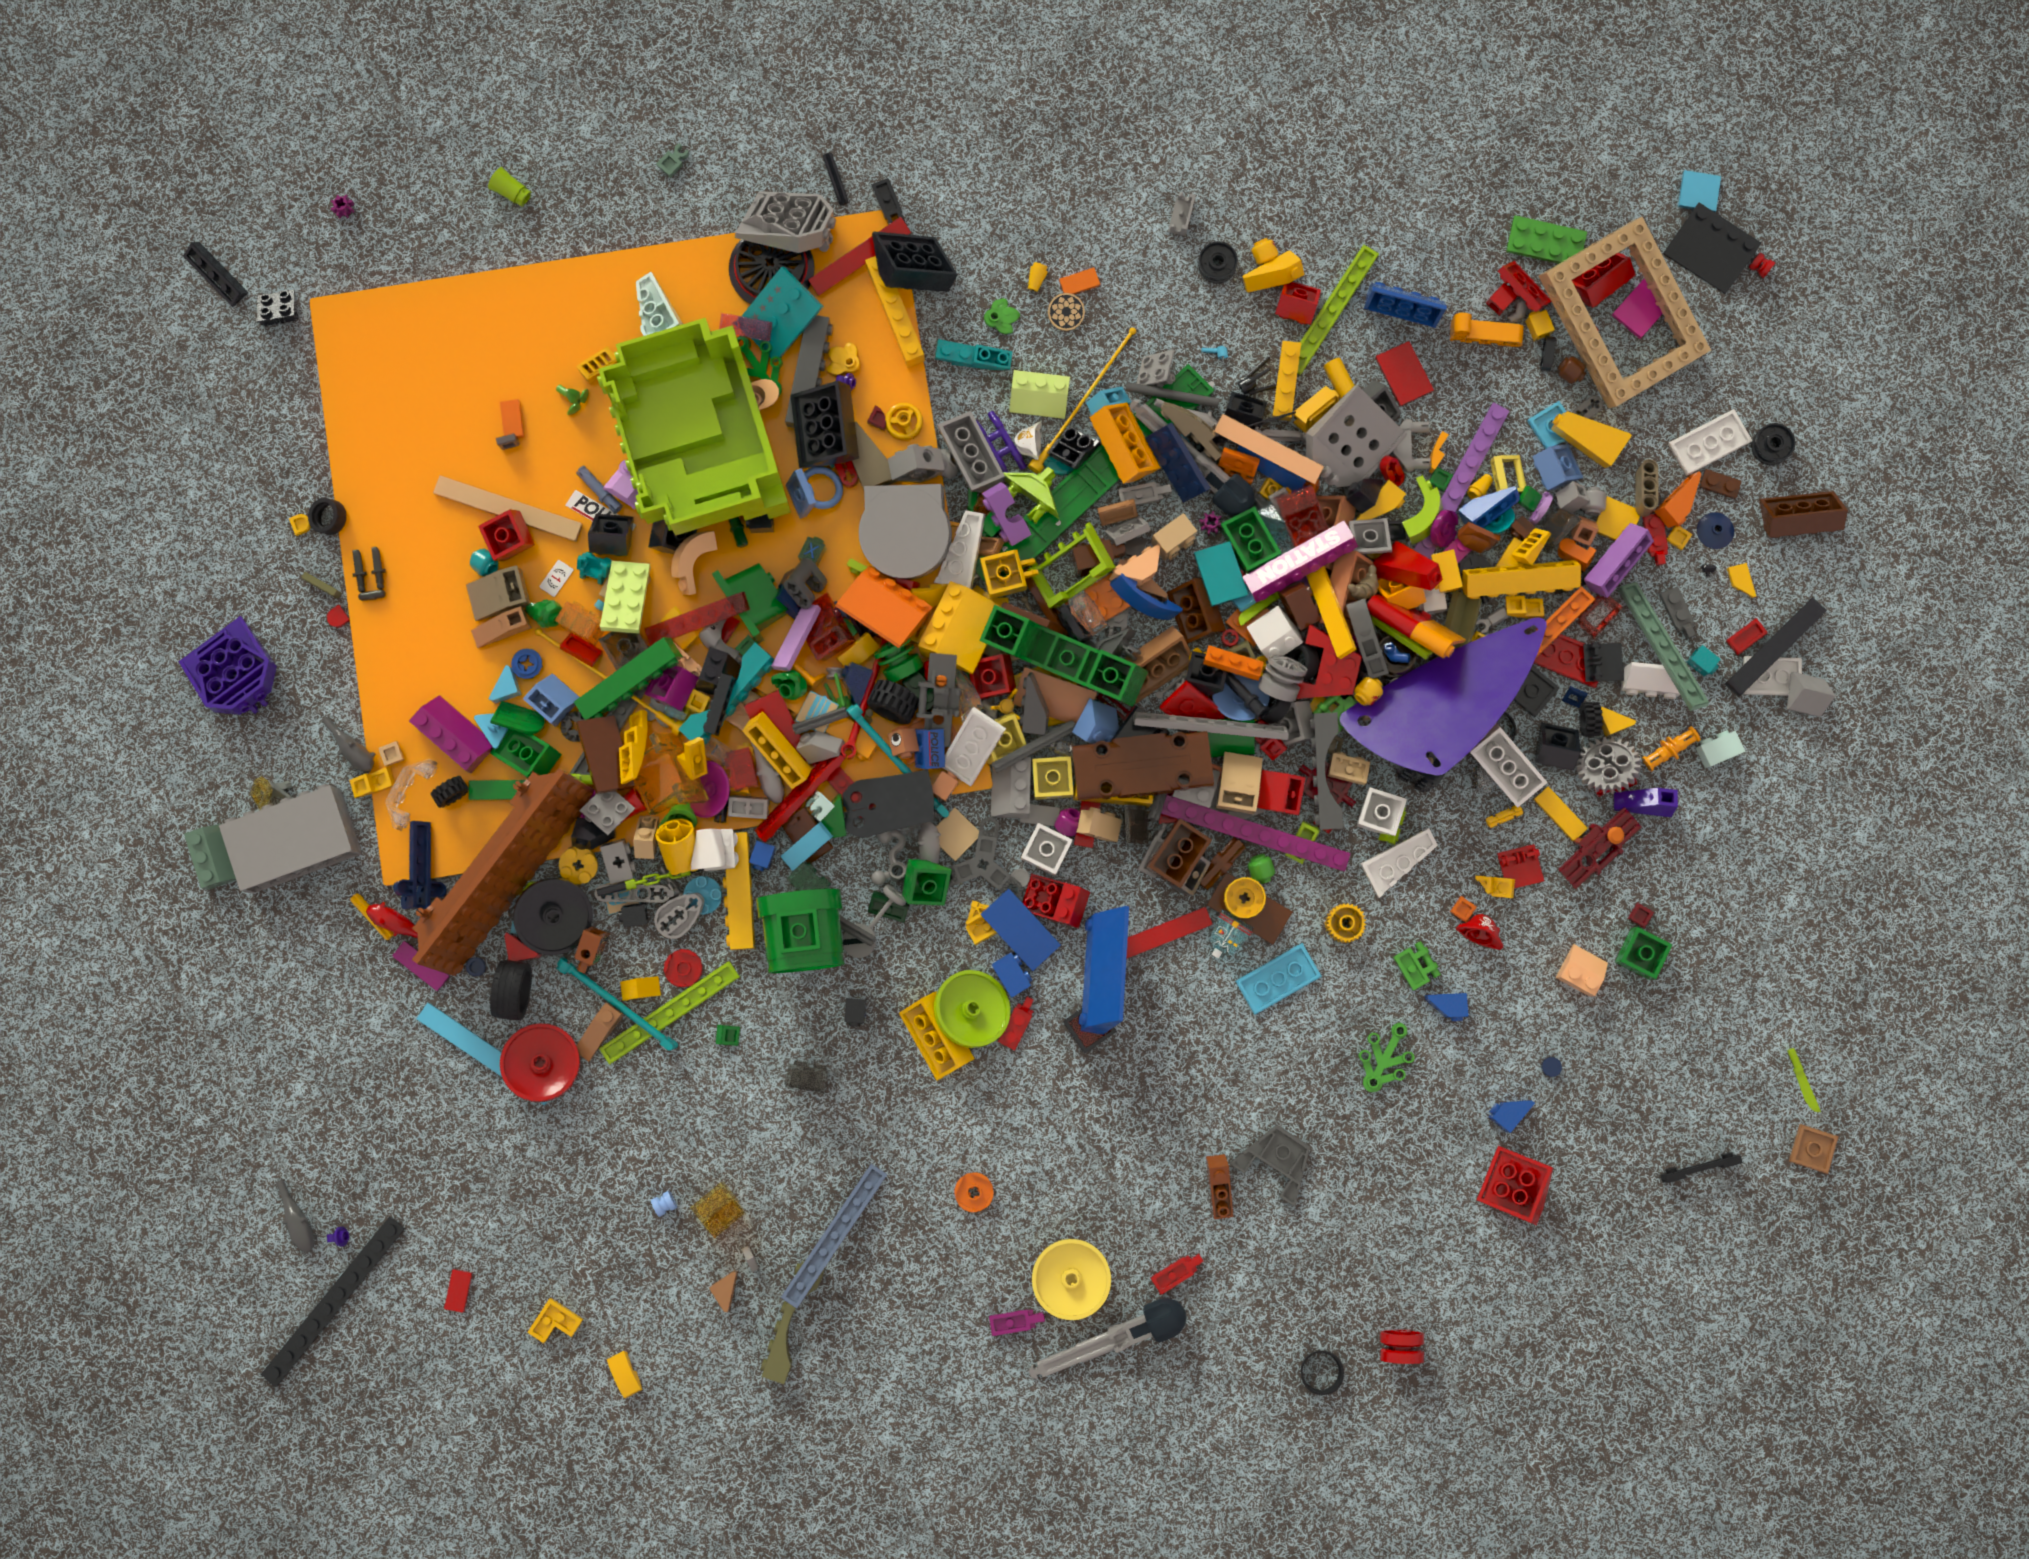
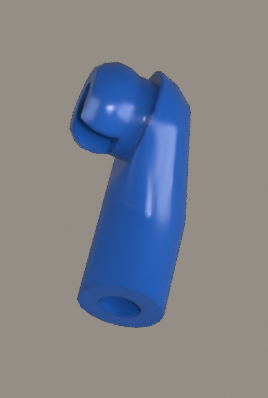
(1394, 654)

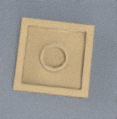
(956, 834)

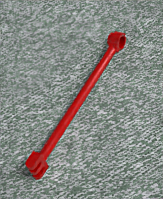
(850, 745)

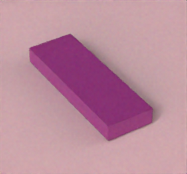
(432, 977)

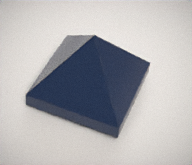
(1581, 695)

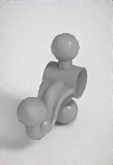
(879, 877)

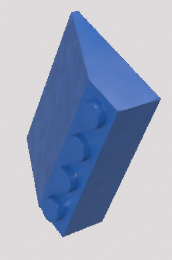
(1404, 304)

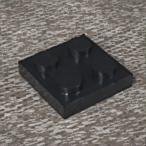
(1535, 692)

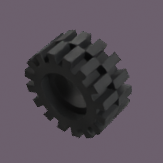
(1590, 719)
(449, 791)

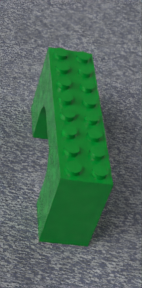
(1064, 656)

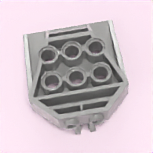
(788, 221)
(1374, 426)

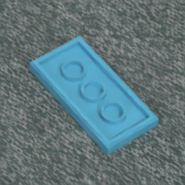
(1278, 978)

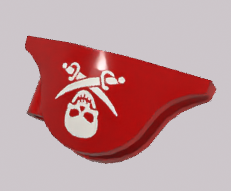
(1482, 928)

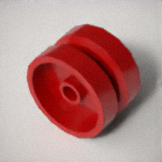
(1402, 1346)

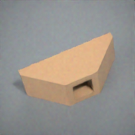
(1141, 567)

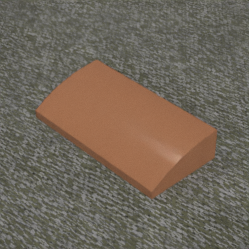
(1062, 698)

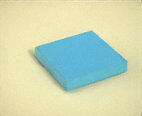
(1698, 188)
(1542, 425)

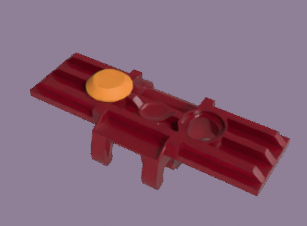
(1595, 843)

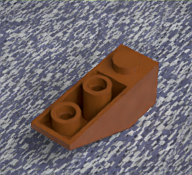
(1219, 1186)

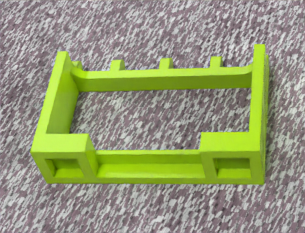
(1105, 566)

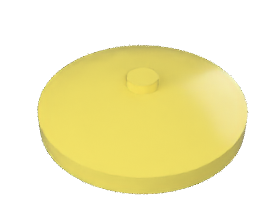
(1071, 1279)

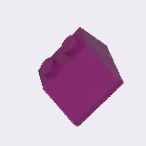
(672, 687)

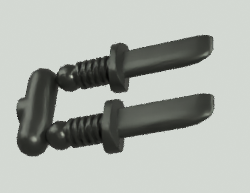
(370, 595)

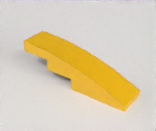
(633, 751)

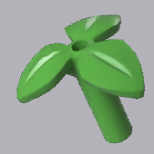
(574, 397)

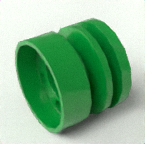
(899, 661)

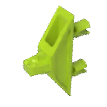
(1036, 489)

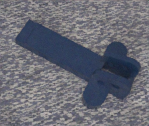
(419, 871)

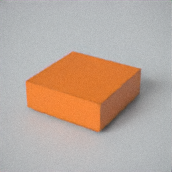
(1463, 909)

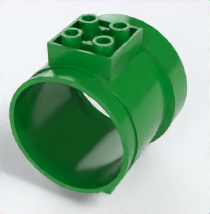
(802, 930)

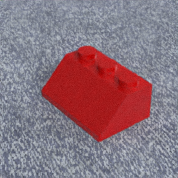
(1604, 279)

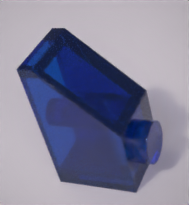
(856, 681)

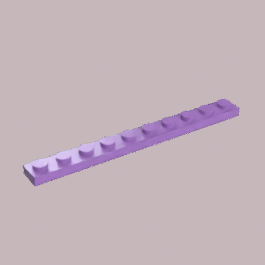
(1468, 467)

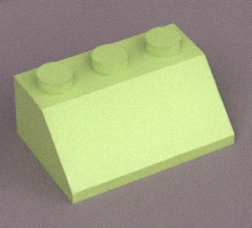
(1039, 394)

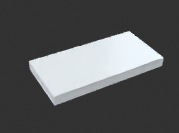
(1710, 442)
(972, 746)

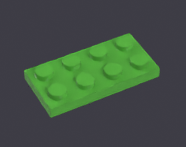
(1544, 240)

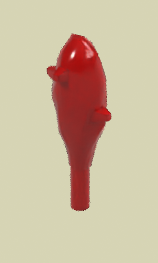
(391, 920)

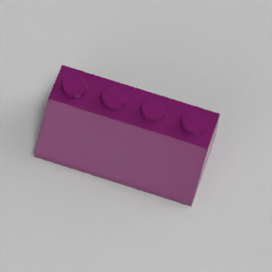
(452, 733)

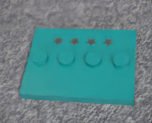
(788, 307)

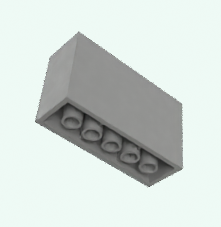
(290, 839)

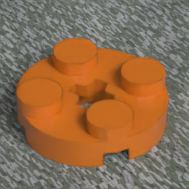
(984, 1187)

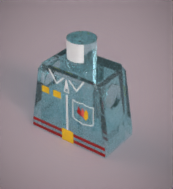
(1228, 934)

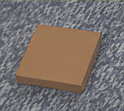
(1813, 1149)

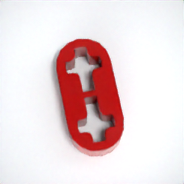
(849, 468)
(1395, 468)

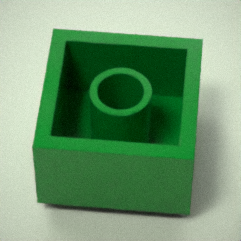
(1643, 953)

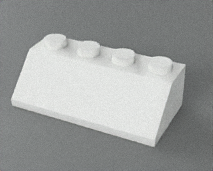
(1508, 766)

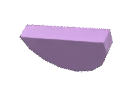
(1541, 508)

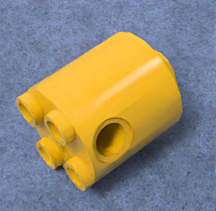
(676, 845)

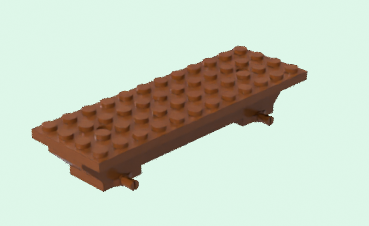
(460, 922)

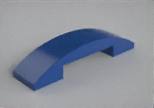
(1127, 590)

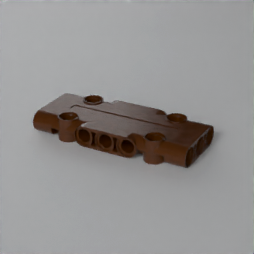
(1142, 765)

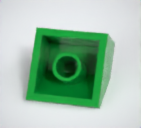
(925, 883)

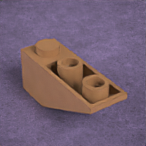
(501, 627)

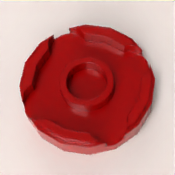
(689, 968)

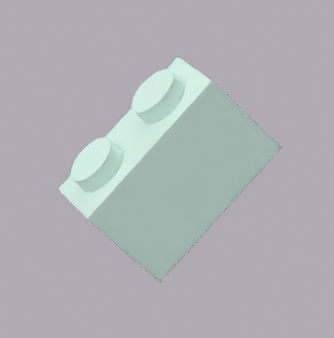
(1720, 749)

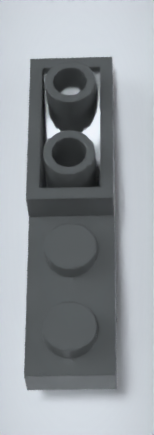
(1367, 638)

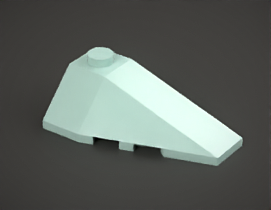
(655, 307)

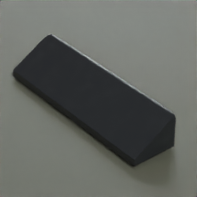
(216, 272)

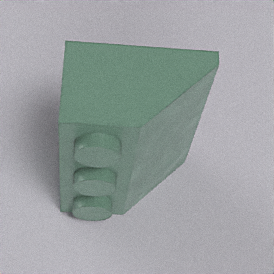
(209, 857)

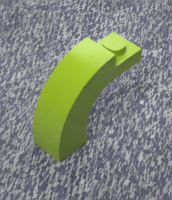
(1420, 525)

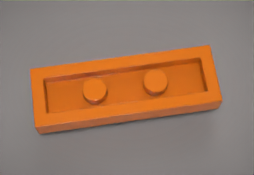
(1233, 663)

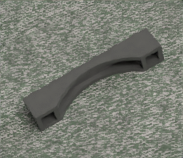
(1325, 729)

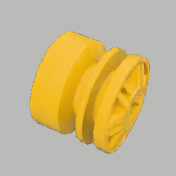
(1254, 892)

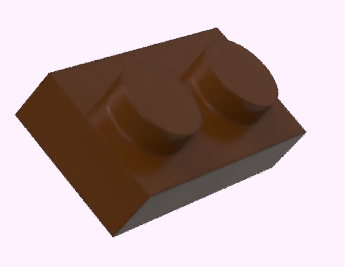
(1720, 484)

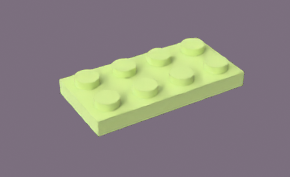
(625, 597)

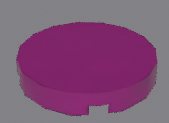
(1443, 528)

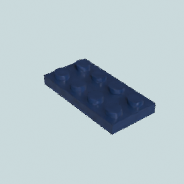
(1177, 462)

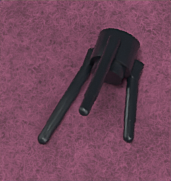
(1248, 384)

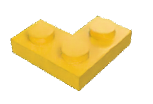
(554, 1316)

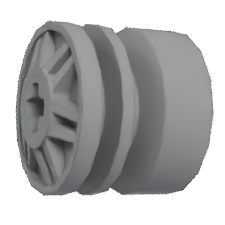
(1282, 678)

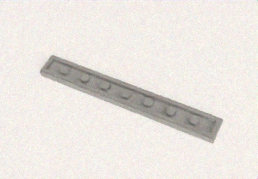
(1210, 725)

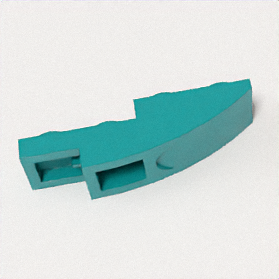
(973, 356)

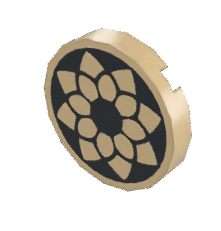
(1066, 311)

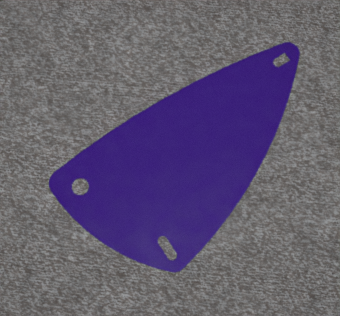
(1448, 701)

